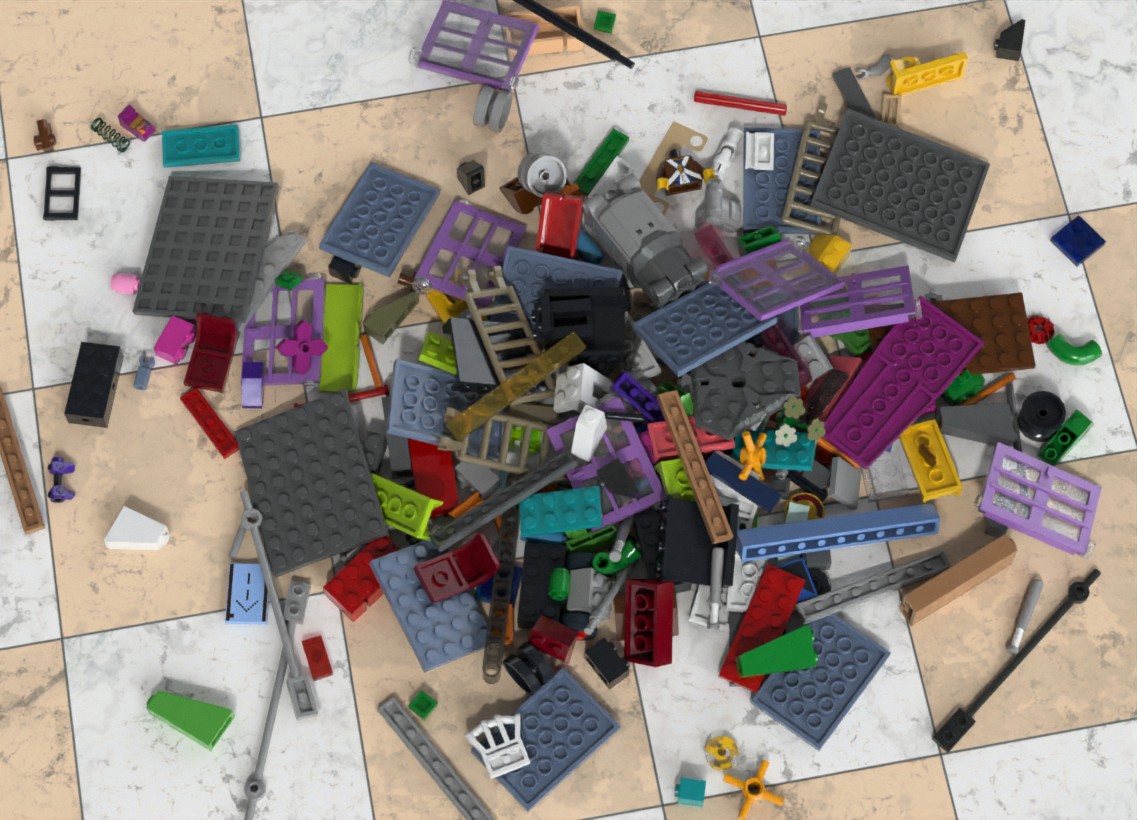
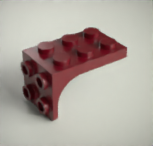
(212, 352)
(458, 570)

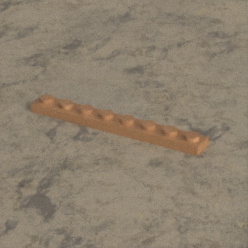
(694, 467)
(17, 473)

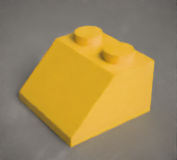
(830, 251)

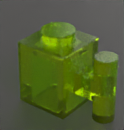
(535, 441)

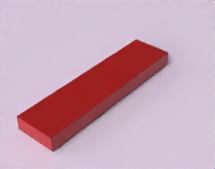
(210, 423)

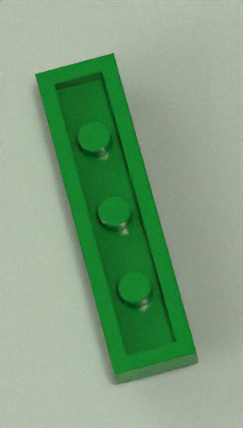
(601, 161)

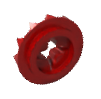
(1048, 329)

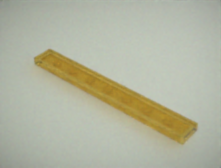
(515, 386)

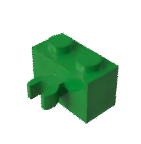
(758, 240)
(962, 388)

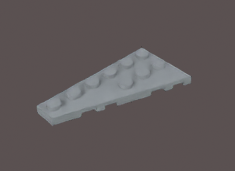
(274, 262)

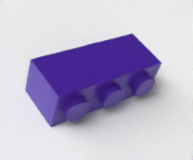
(637, 397)

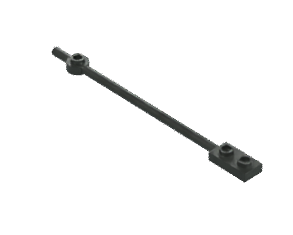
(962, 721)

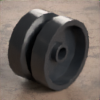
(1041, 416)
(528, 668)

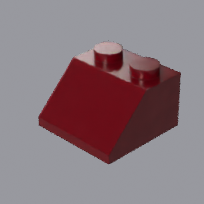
(553, 639)

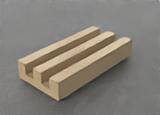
(898, 109)

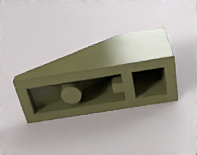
(387, 318)

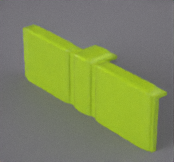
(342, 337)

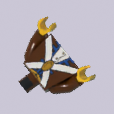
(682, 174)

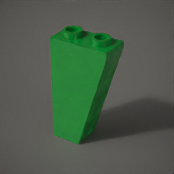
(780, 655)

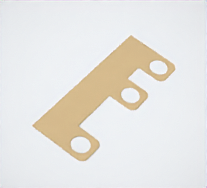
(674, 139)

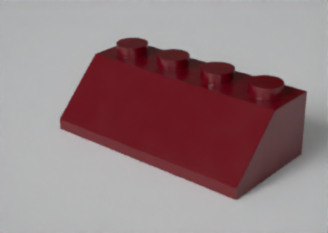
(648, 621)

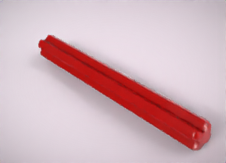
(740, 103)

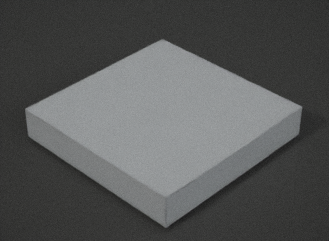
(844, 483)

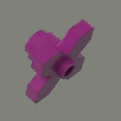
(301, 347)

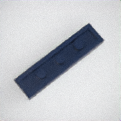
(750, 488)

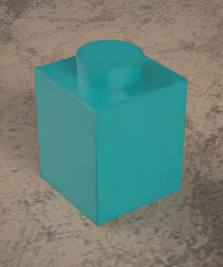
(690, 792)

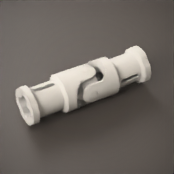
(726, 153)

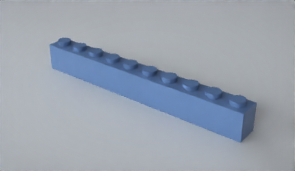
(837, 532)

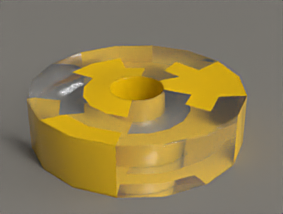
(721, 762)

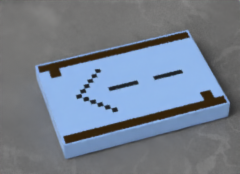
(246, 595)

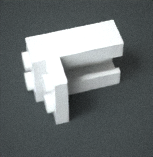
(576, 388)

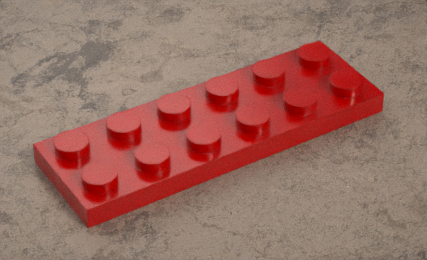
(763, 621)

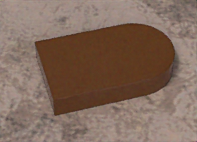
(925, 453)

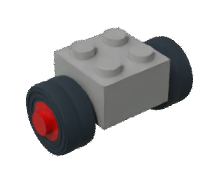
(585, 593)

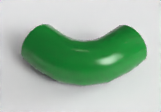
(1074, 354)
(629, 552)

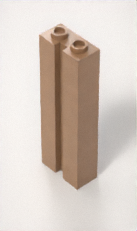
(958, 579)

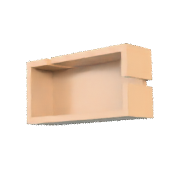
(549, 37)

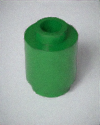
(559, 584)

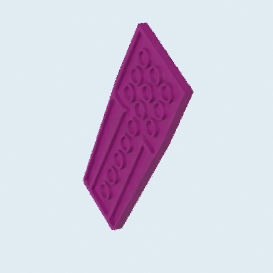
(899, 383)

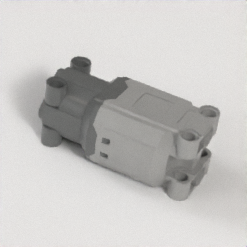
(643, 243)

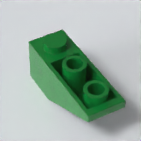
(1066, 438)

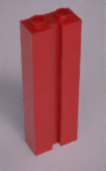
(434, 475)

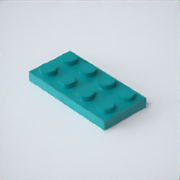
(200, 146)
(794, 457)
(561, 511)

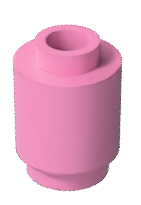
(125, 283)

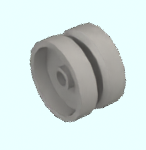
(492, 108)
(541, 173)

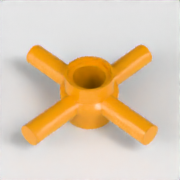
(752, 455)
(750, 797)

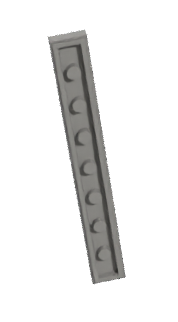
(872, 587)
(432, 761)

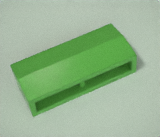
(684, 396)
(592, 541)

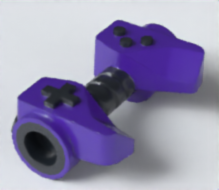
(58, 468)

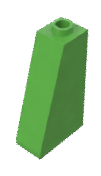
(192, 718)

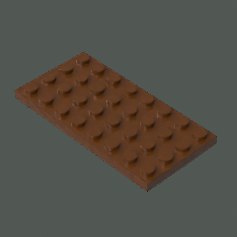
(993, 319)

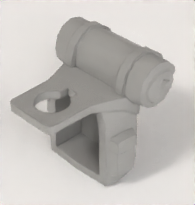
(719, 210)

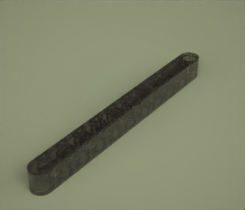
(501, 585)

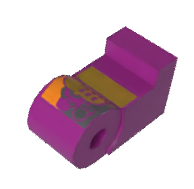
(135, 123)

